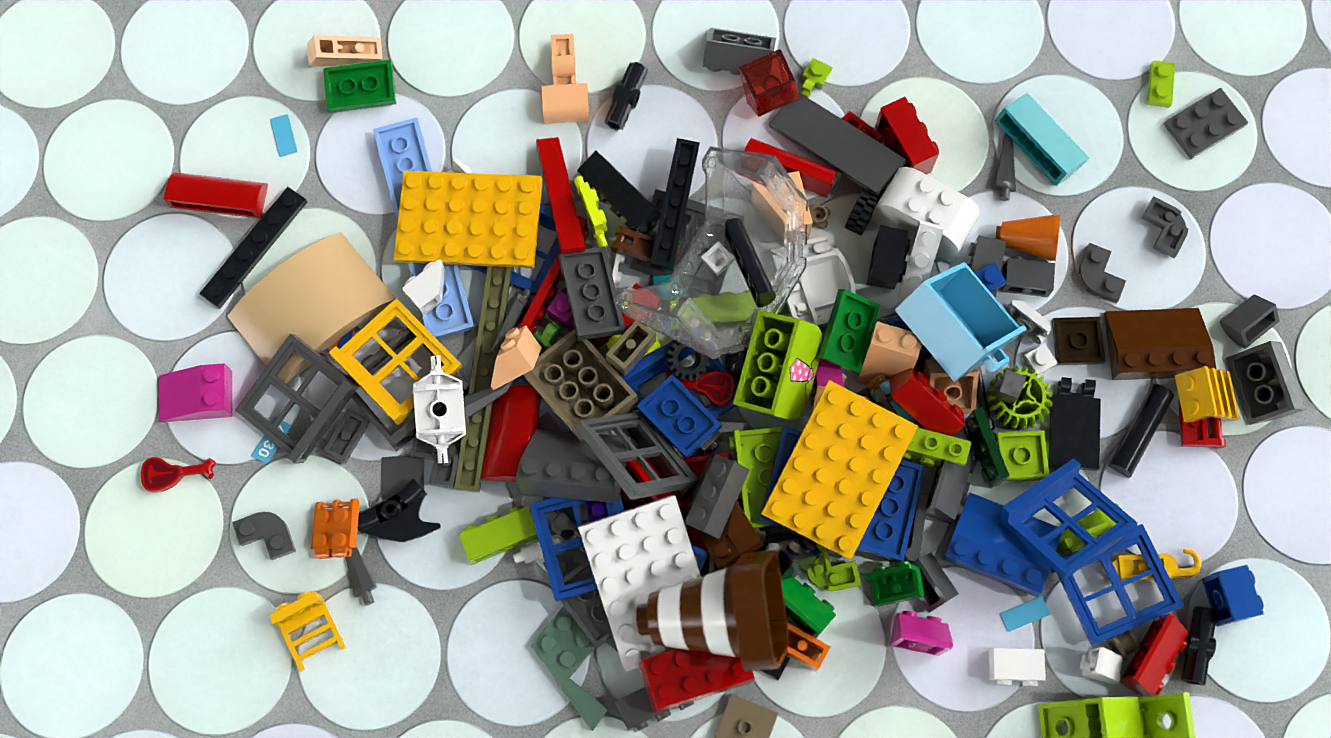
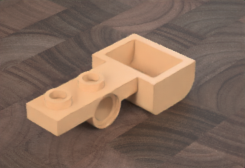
(564, 99)

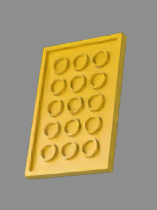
(468, 219)
(839, 469)

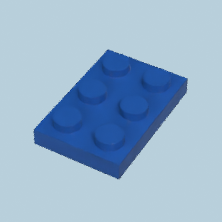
(679, 416)

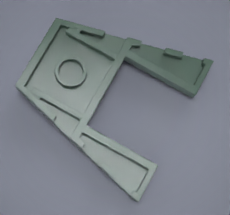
(562, 651)

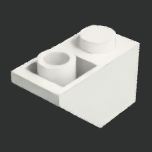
(427, 288)
(1101, 665)

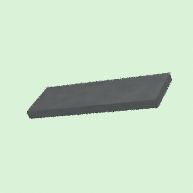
(837, 144)

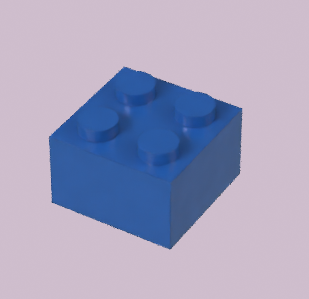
(1233, 595)

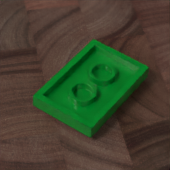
(359, 86)
(849, 331)

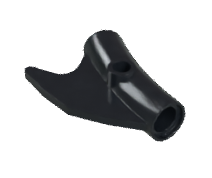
(404, 522)

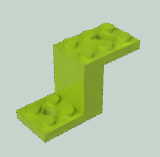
(1119, 717)

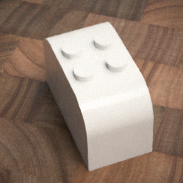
(919, 197)

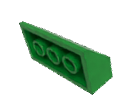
(805, 607)

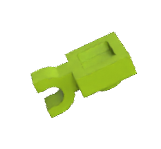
(815, 75)

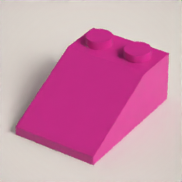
(196, 393)
(921, 634)

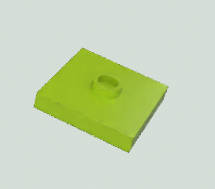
(1024, 454)

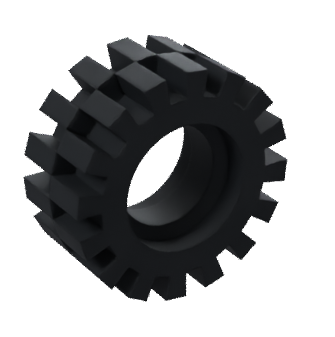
(861, 212)
(677, 369)

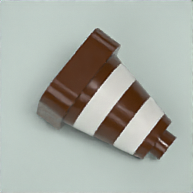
(724, 613)

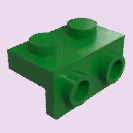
(895, 583)

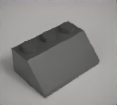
(733, 49)
(1265, 383)
(948, 488)
(714, 495)

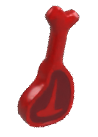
(715, 386)
(161, 476)

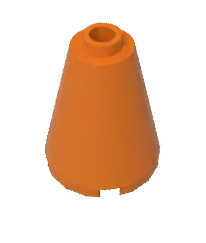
(1032, 235)

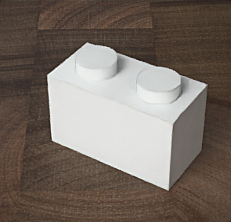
(1017, 666)

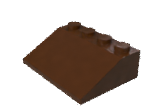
(1157, 343)

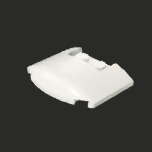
(818, 286)

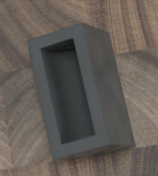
(1250, 320)
(935, 583)

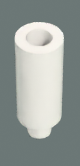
(532, 552)

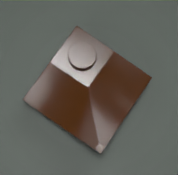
(735, 539)

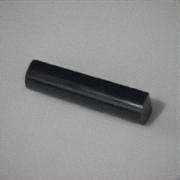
(749, 263)
(1141, 430)

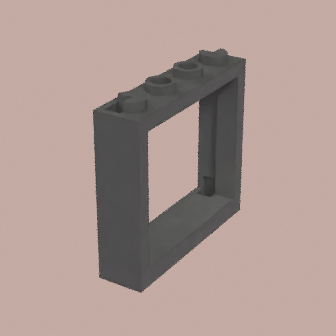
(375, 362)

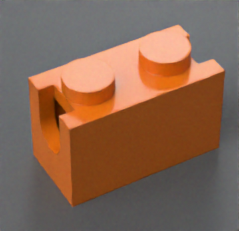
(806, 648)

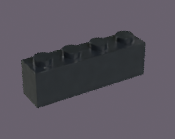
(620, 193)

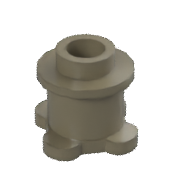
(1125, 643)

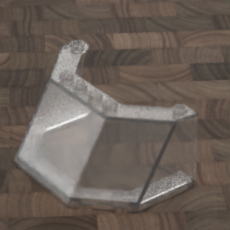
(716, 311)

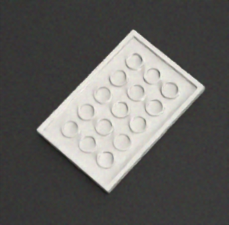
(631, 559)

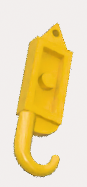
(1132, 565)

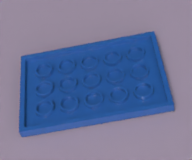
(892, 521)

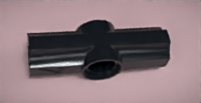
(626, 96)
(1200, 645)

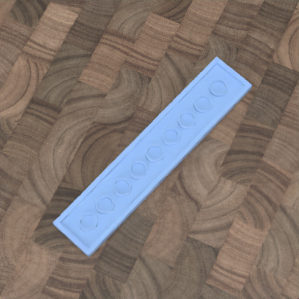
(402, 150)

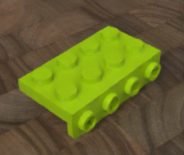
(756, 452)

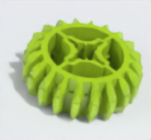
(1028, 401)

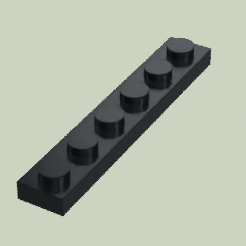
(674, 205)
(253, 247)

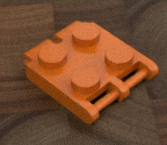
(335, 529)

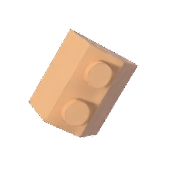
(515, 356)
(961, 392)

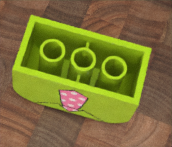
(779, 366)

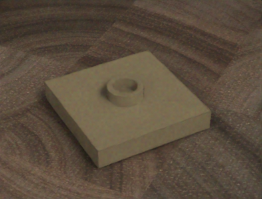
(745, 720)

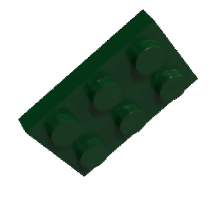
(986, 448)

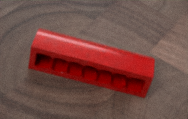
(814, 176)
(216, 195)

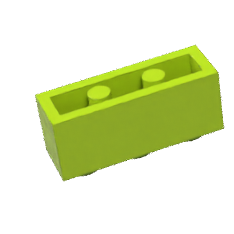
(498, 534)

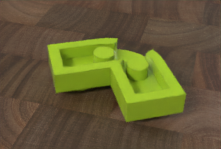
(833, 576)

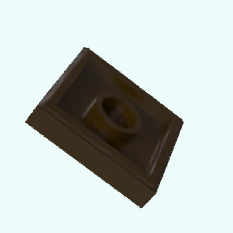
(1078, 340)

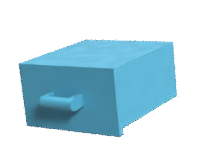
(960, 322)

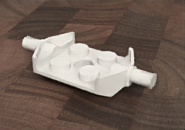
(429, 427)

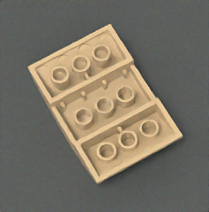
(312, 295)

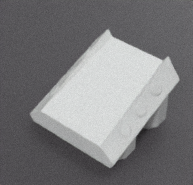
(1036, 324)

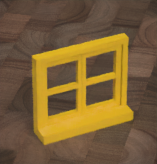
(370, 383)

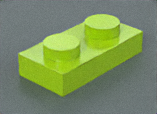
(1161, 84)

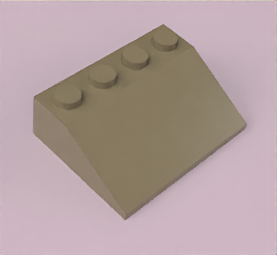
(580, 383)

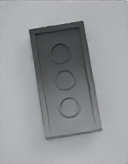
(591, 293)

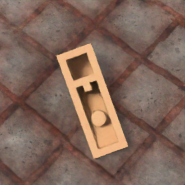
(343, 50)

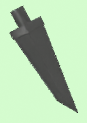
(1006, 170)
(515, 314)
(480, 399)
(360, 577)

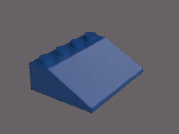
(994, 551)

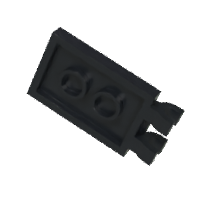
(1075, 426)

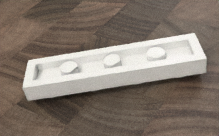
(920, 259)

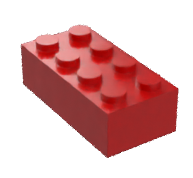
(690, 675)

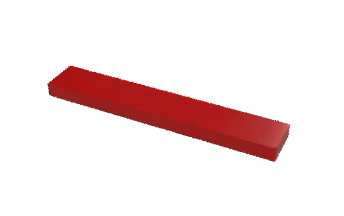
(560, 196)

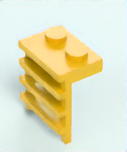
(1206, 394)
(299, 614)

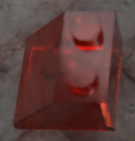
(768, 83)

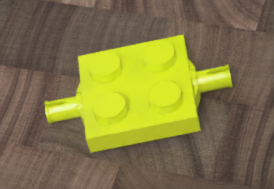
(593, 213)

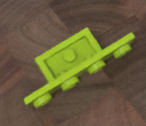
(934, 447)
(1093, 523)

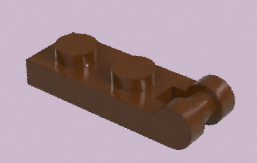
(641, 244)

